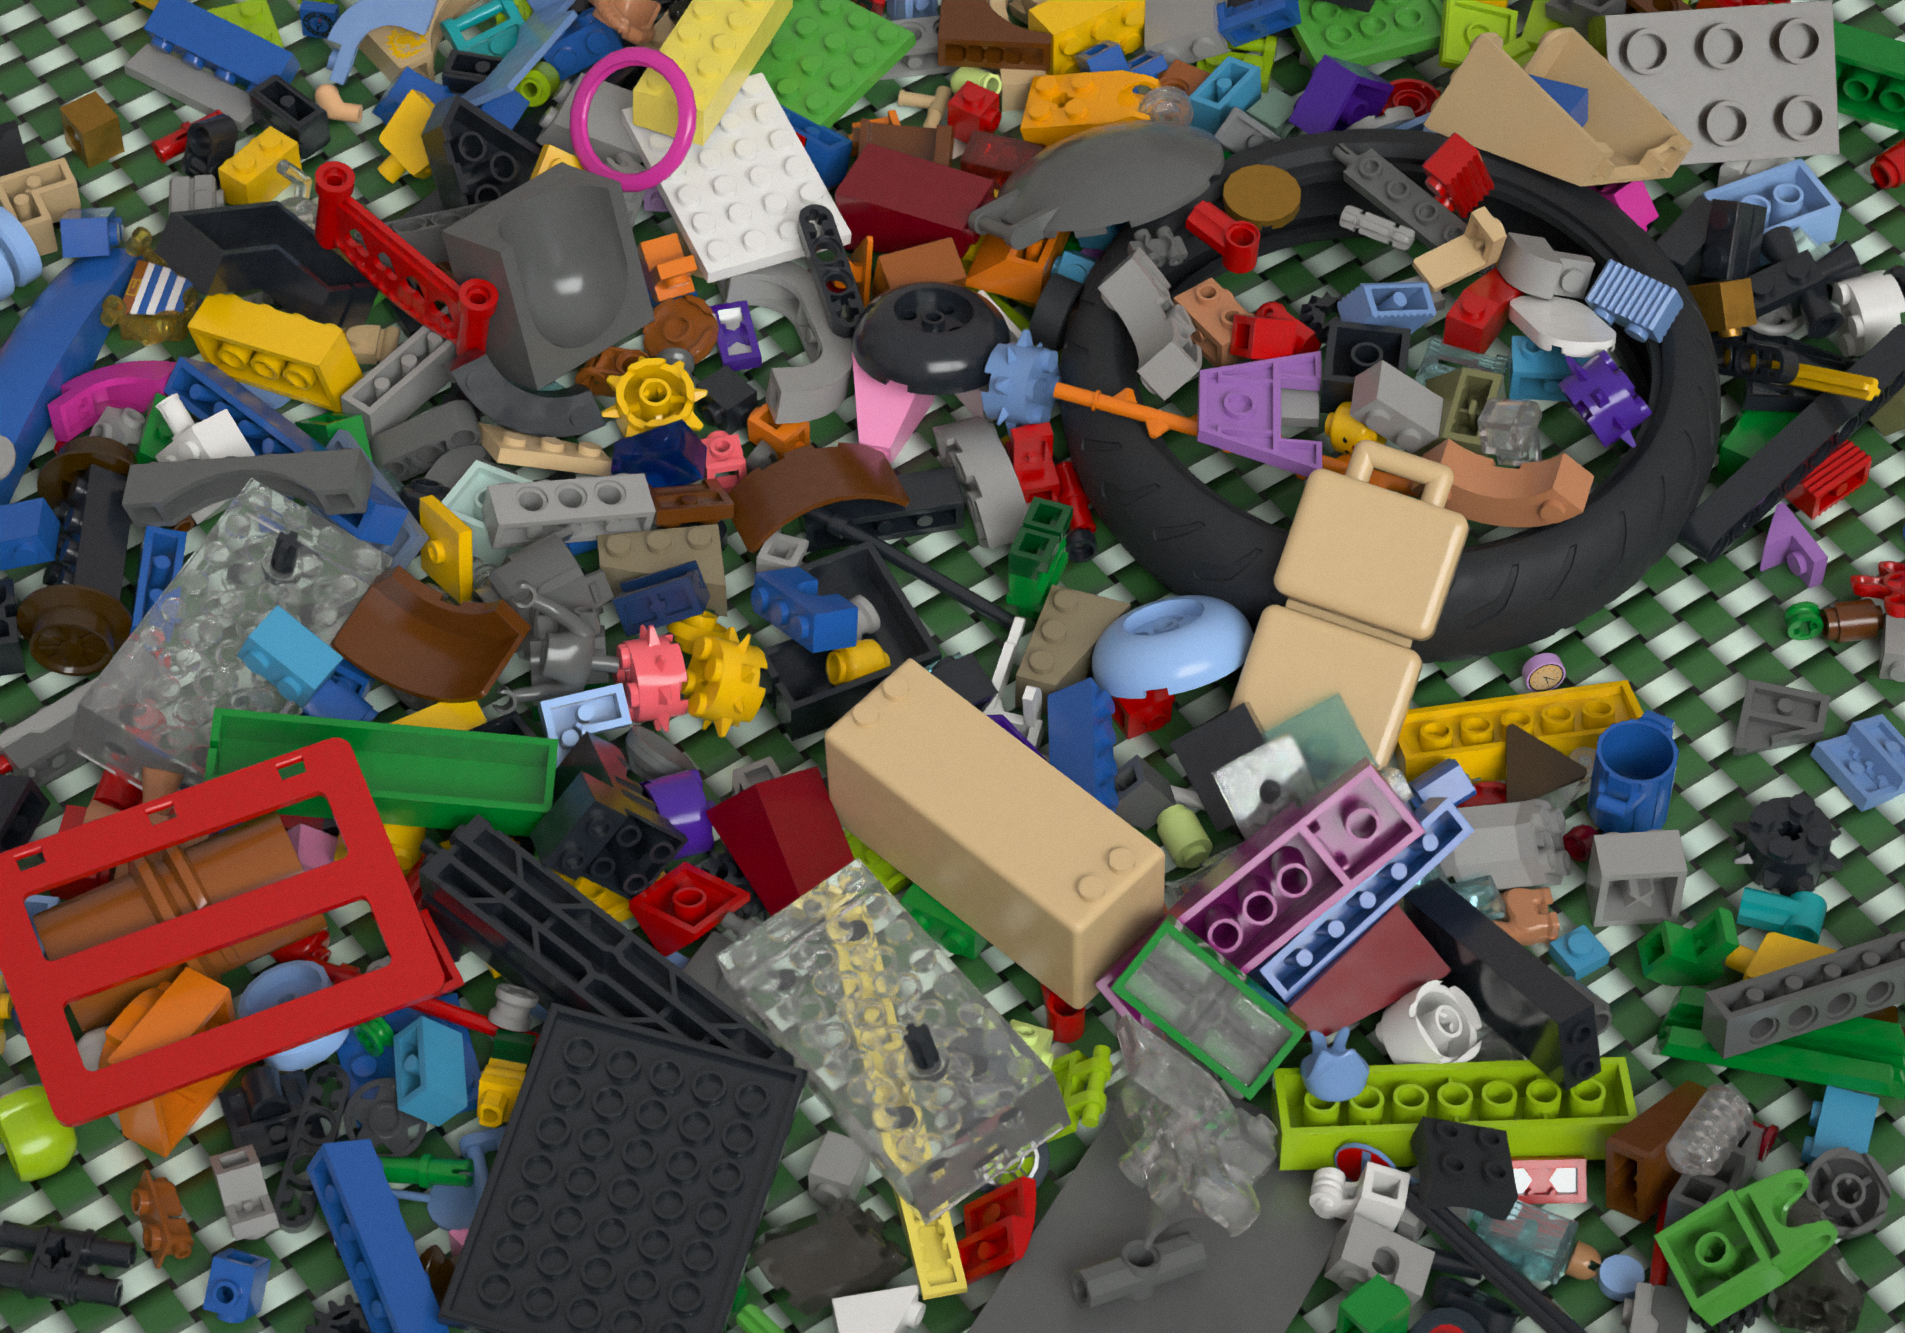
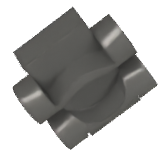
(1162, 249)

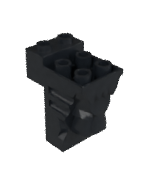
(603, 823)

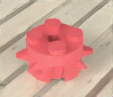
(652, 677)

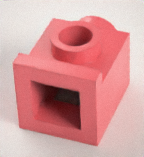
(724, 455)

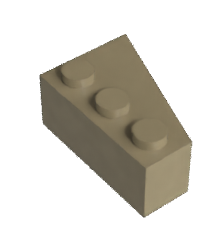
(646, 552)
(1065, 641)

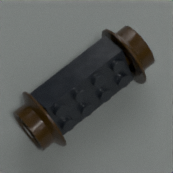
(79, 615)

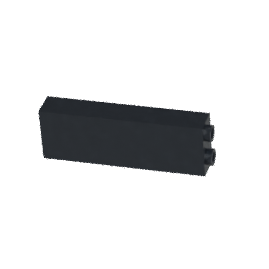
(1509, 985)

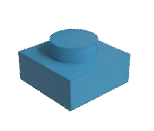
(1579, 952)

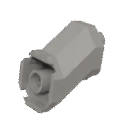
(1513, 844)

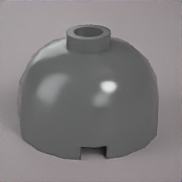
(1849, 1190)

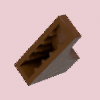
(980, 38)

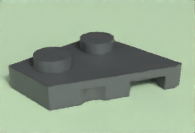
(1779, 717)

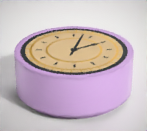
(1543, 672)

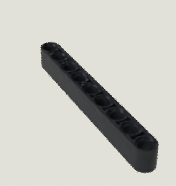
(1792, 454)

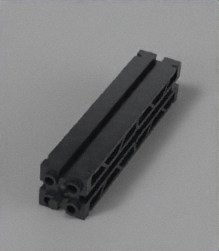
(565, 945)

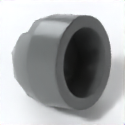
(761, 456)

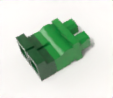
(1038, 556)

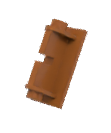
(154, 1204)

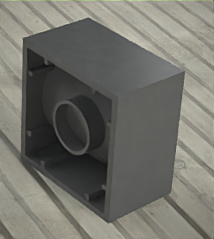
(560, 269)

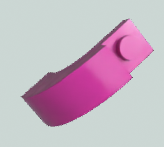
(114, 386)

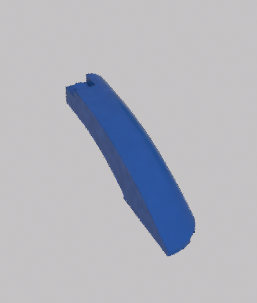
(53, 345)

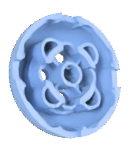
(1171, 646)

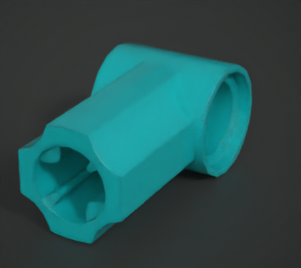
(1793, 916)

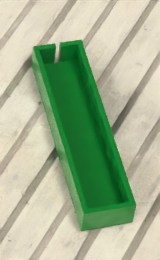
(411, 771)

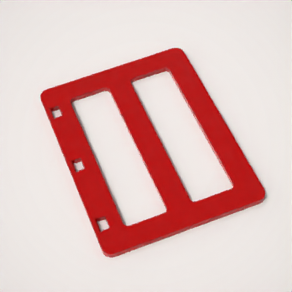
(367, 873)

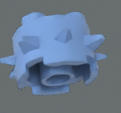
(1021, 383)

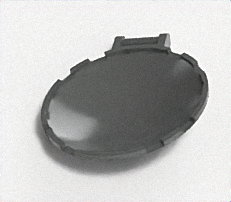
(1101, 180)

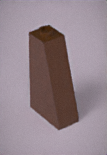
(1636, 1155)

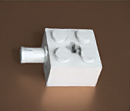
(202, 440)

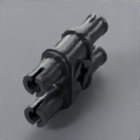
(62, 1263)

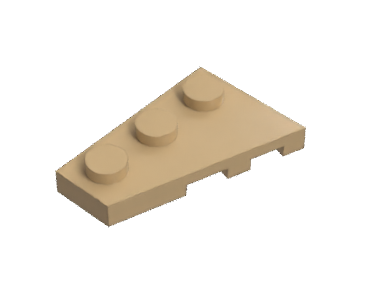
(527, 450)

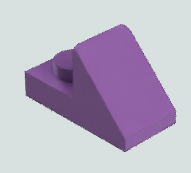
(1792, 543)

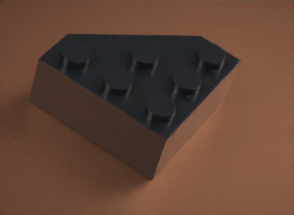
(474, 154)

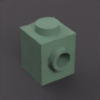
(1274, 112)

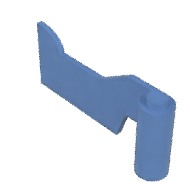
(533, 41)

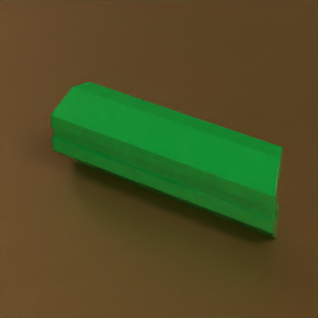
(1848, 1055)

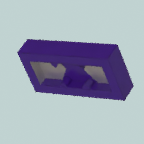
(736, 336)

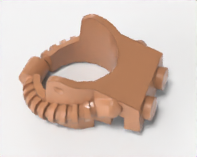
(637, 13)

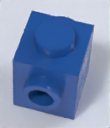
(236, 1285)

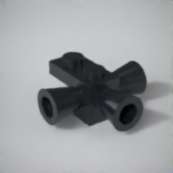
(1801, 282)

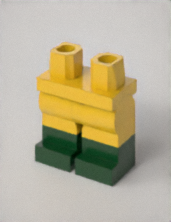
(504, 1076)

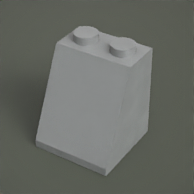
(605, 126)

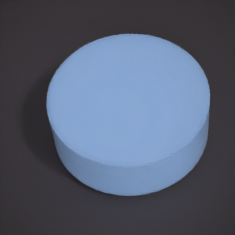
(1619, 1277)

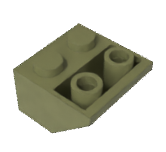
(1464, 397)

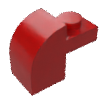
(1031, 457)

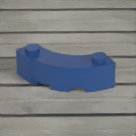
(505, 109)

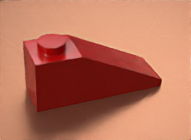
(1480, 313)

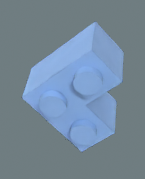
(590, 711)

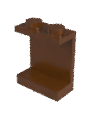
(921, 142)

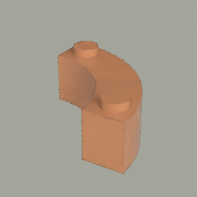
(1511, 497)

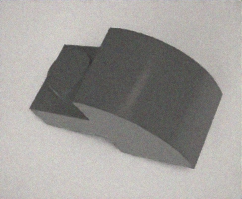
(1575, 12)

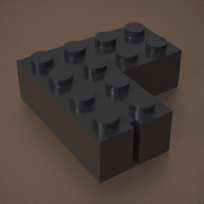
(266, 250)
(798, 678)

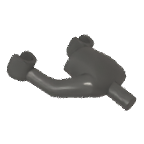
(564, 655)

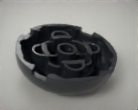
(929, 337)

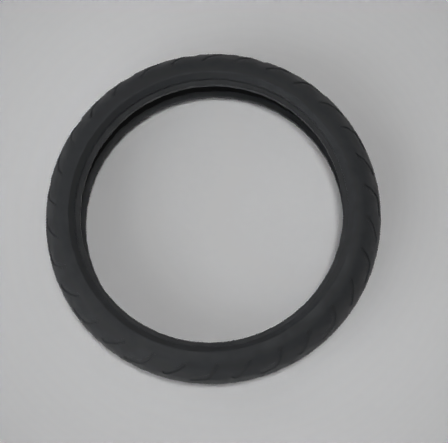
(1502, 589)

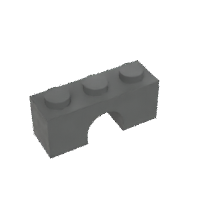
(1696, 1191)

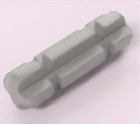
(1377, 228)

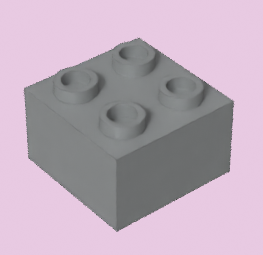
(1636, 878)

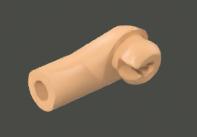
(330, 100)

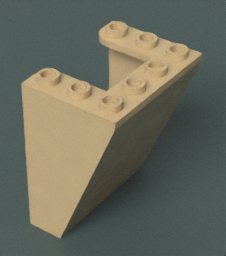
(1512, 116)

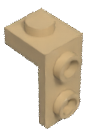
(1464, 255)

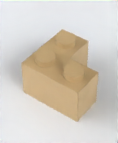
(39, 199)

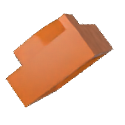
(153, 1021)

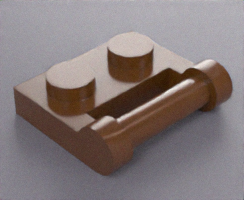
(691, 503)

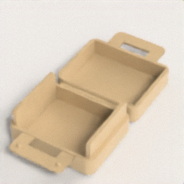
(1360, 585)

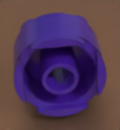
(684, 805)

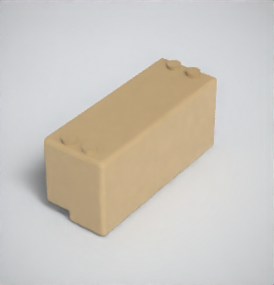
(993, 831)

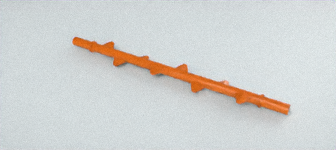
(1160, 421)

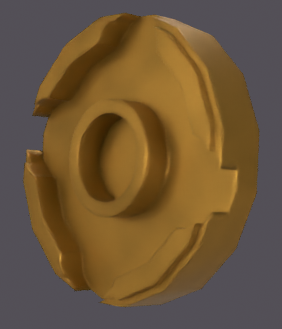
(1262, 196)

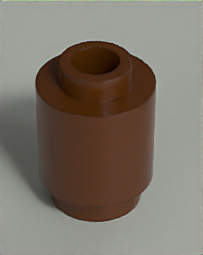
(1852, 621)

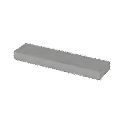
(189, 85)

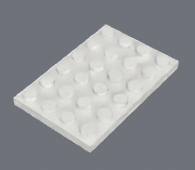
(741, 189)

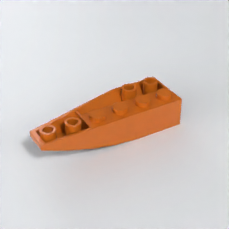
(1012, 271)

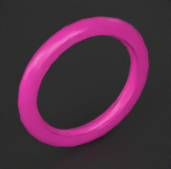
(686, 116)

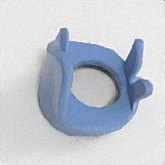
(1333, 1071)

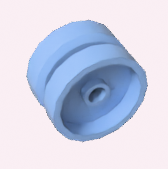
(18, 255)
(282, 985)

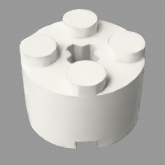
(1869, 309)
(1430, 1026)

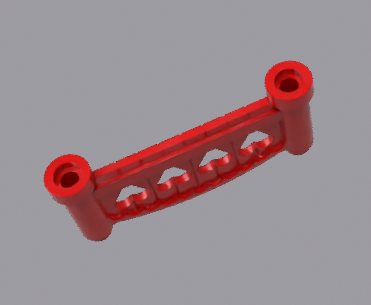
(468, 304)

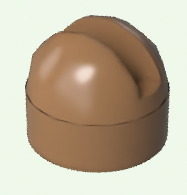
(1579, 1261)

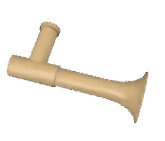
(935, 104)

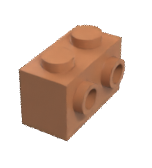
(1212, 316)

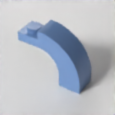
(369, 15)

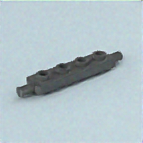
(1400, 198)

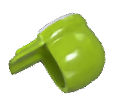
(32, 1135)

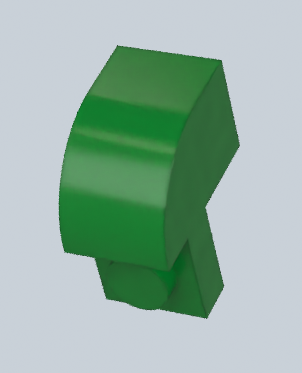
(1685, 955)

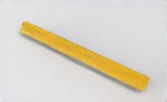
(1828, 380)

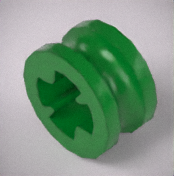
(1803, 621)
(374, 1036)

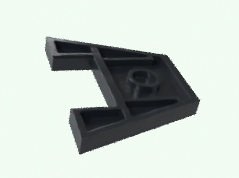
(1788, 398)

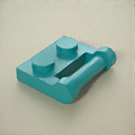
(495, 41)

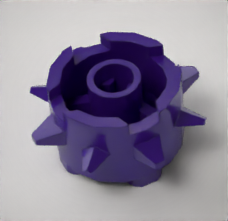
(1604, 399)

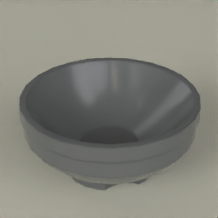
(653, 755)

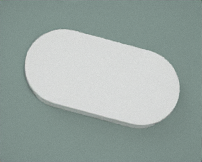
(1562, 324)

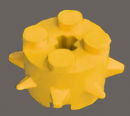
(653, 396)
(724, 681)

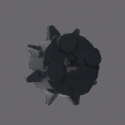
(1787, 844)

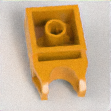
(1081, 101)

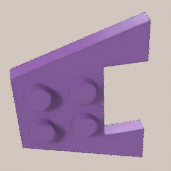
(1243, 410)

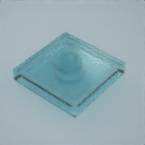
(1326, 739)

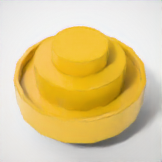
(689, 629)

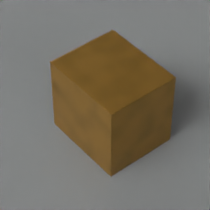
(92, 129)

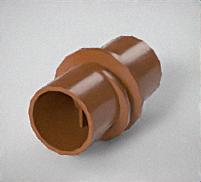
(173, 886)

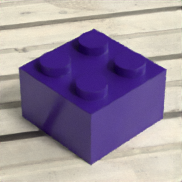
(1339, 96)

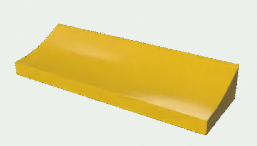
(1477, 729)

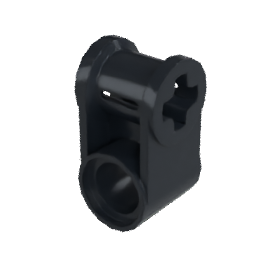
(209, 145)

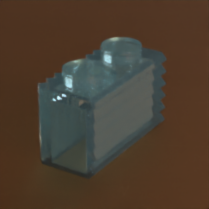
(1531, 1240)

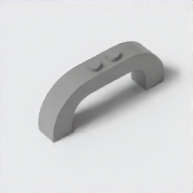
(807, 390)

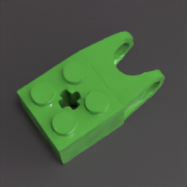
(1751, 1238)

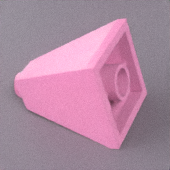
(886, 412)

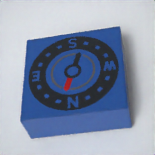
(318, 18)

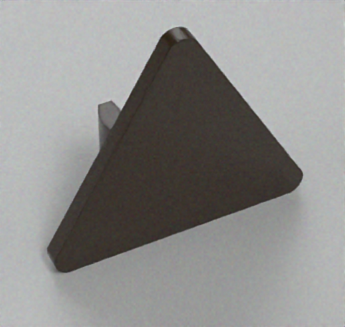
(1536, 767)

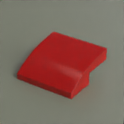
(997, 1228)

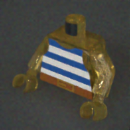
(156, 300)

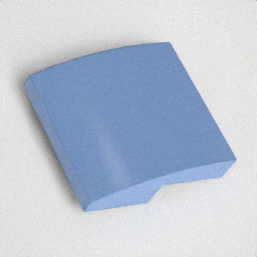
(1865, 761)

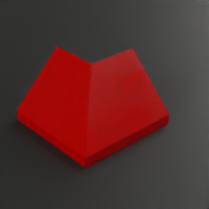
(684, 907)

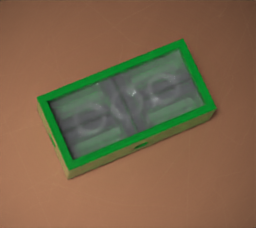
(1209, 1007)

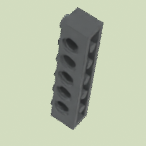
(1805, 996)

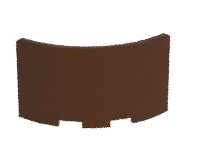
(808, 481)
(425, 645)

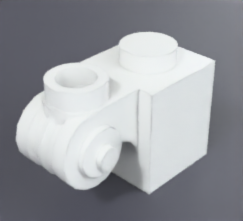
(1376, 1196)

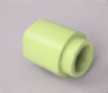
(1183, 836)

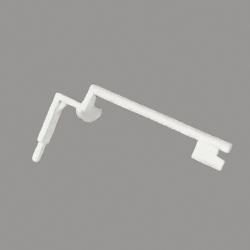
(1030, 723)

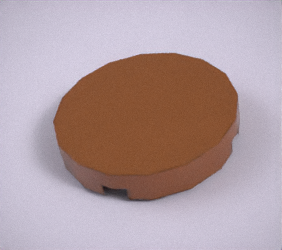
(682, 324)

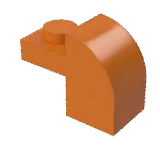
(666, 268)

